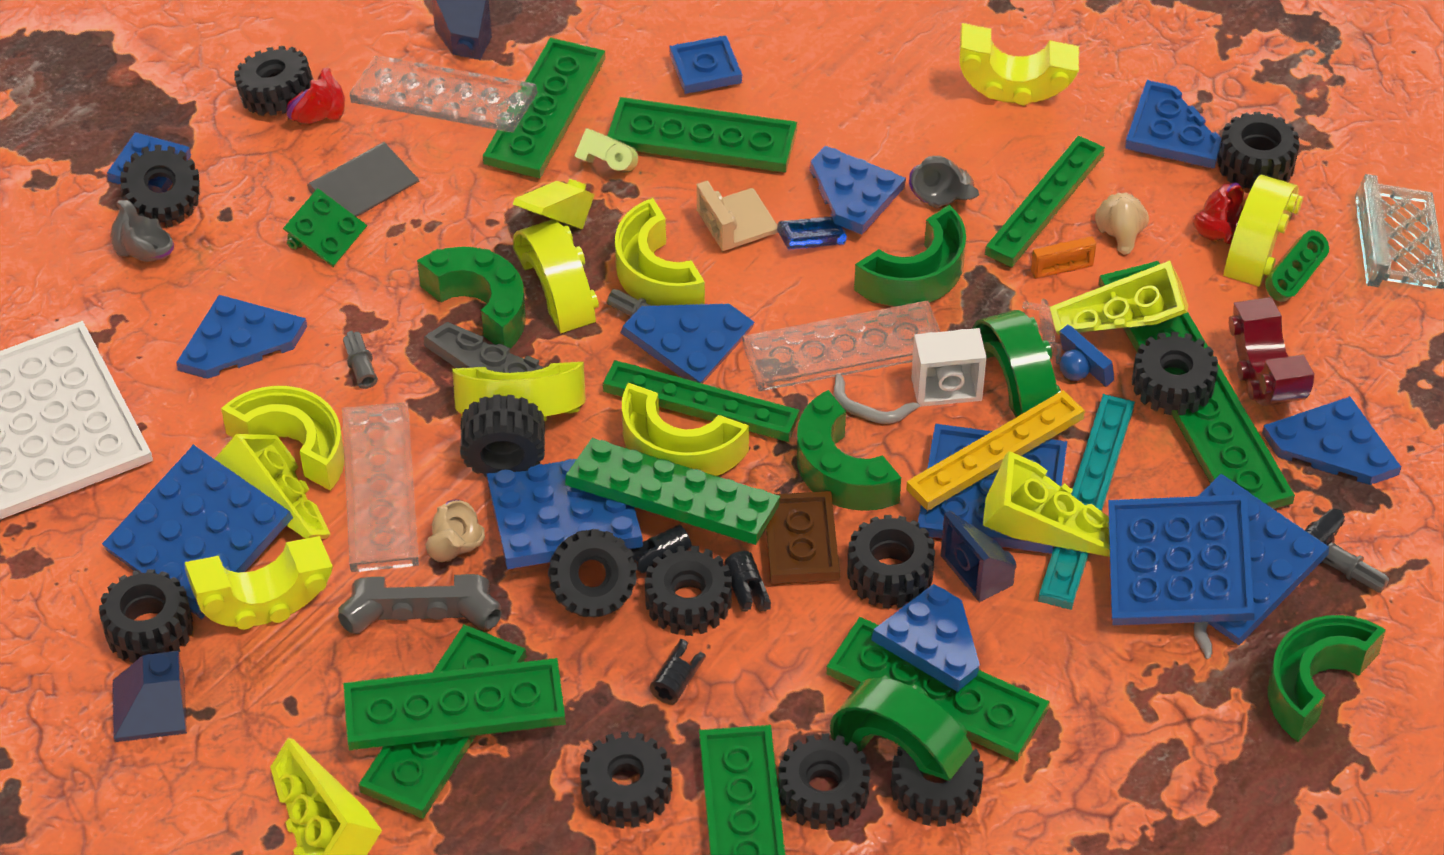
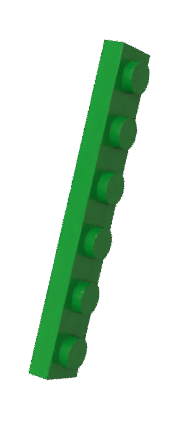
(1044, 201)
(705, 400)

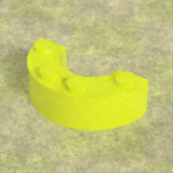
(1015, 77)
(1261, 220)
(560, 271)
(643, 272)
(553, 388)
(295, 415)
(709, 448)
(263, 594)

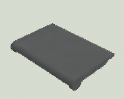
(366, 180)

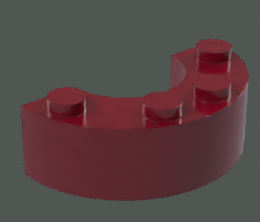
(1263, 356)

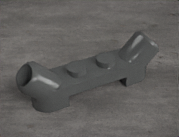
(466, 599)

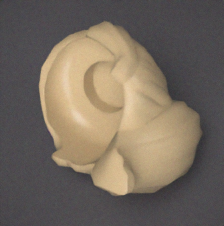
(1122, 218)
(454, 531)

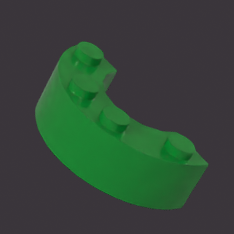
(479, 275)
(919, 277)
(1022, 356)
(823, 467)
(1314, 647)
(906, 718)

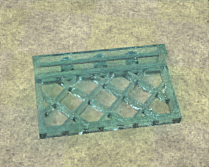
(1376, 232)

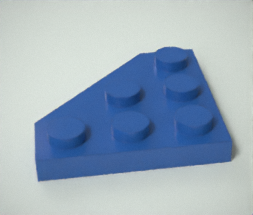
(1171, 128)
(854, 188)
(239, 336)
(688, 337)
(1334, 440)
(933, 637)

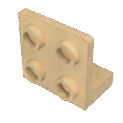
(734, 218)

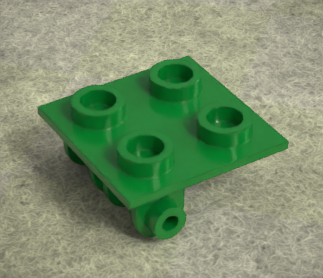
(323, 227)

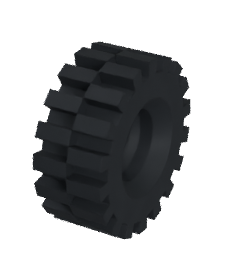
(272, 79)
(166, 164)
(1172, 390)
(608, 551)
(688, 570)
(824, 759)
(932, 799)
(630, 801)

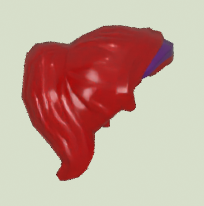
(320, 101)
(1220, 213)

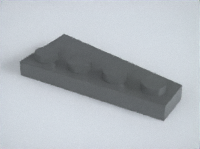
(468, 350)

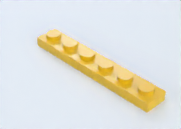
(988, 452)

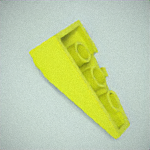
(559, 201)
(1129, 302)
(271, 469)
(1038, 510)
(319, 808)

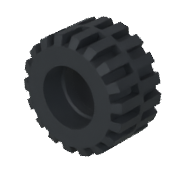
(1257, 146)
(502, 435)
(894, 540)
(139, 596)

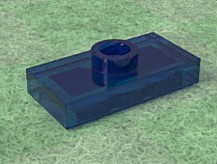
(811, 233)

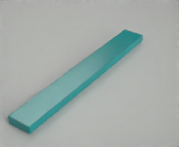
(1090, 487)

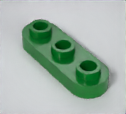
(1305, 258)

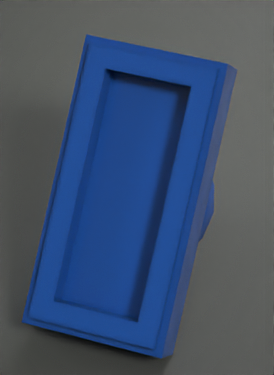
(1083, 358)

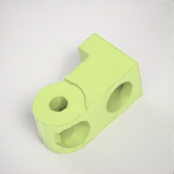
(617, 154)

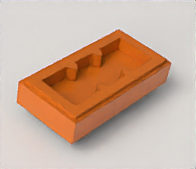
(1063, 257)

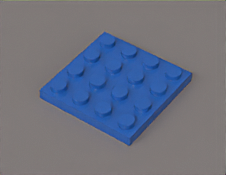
(970, 502)
(540, 512)
(197, 515)
(1279, 557)
(1180, 560)

